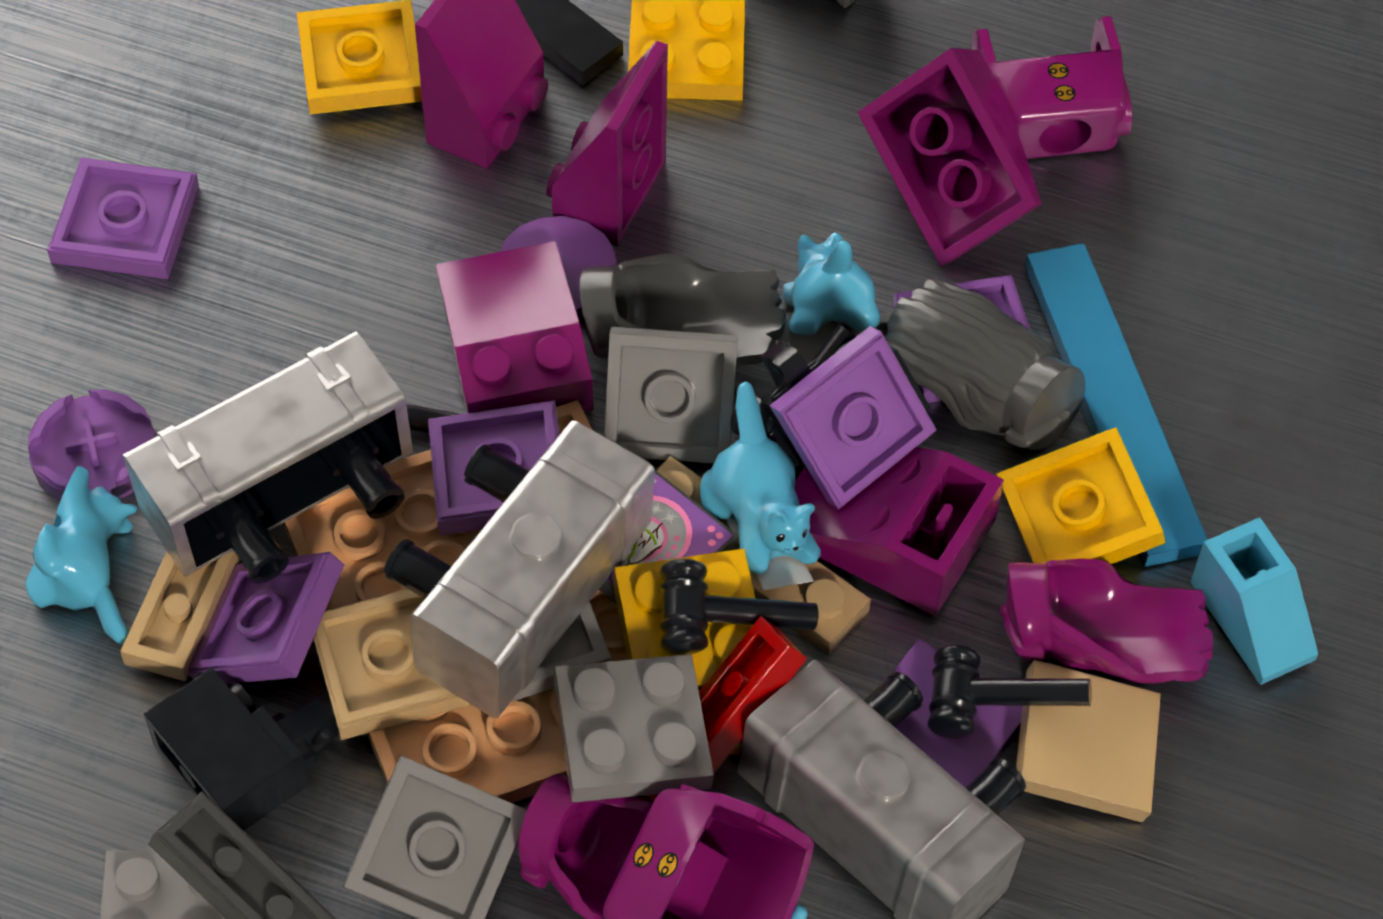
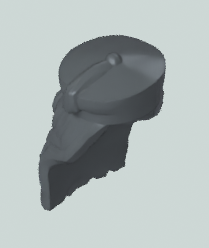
(684, 297)
(985, 365)

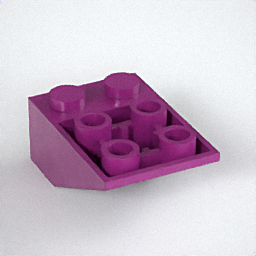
(909, 526)

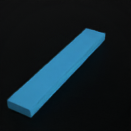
(1114, 392)

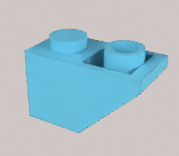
(1256, 600)

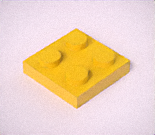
(702, 43)
(359, 56)
(1082, 503)
(641, 608)

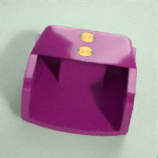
(1067, 99)
(710, 861)

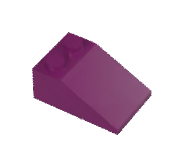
(477, 76)
(617, 151)
(953, 152)
(515, 330)

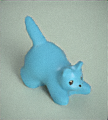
(830, 288)
(757, 488)
(73, 553)

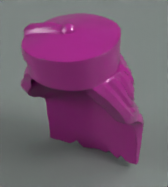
(1102, 622)
(578, 843)

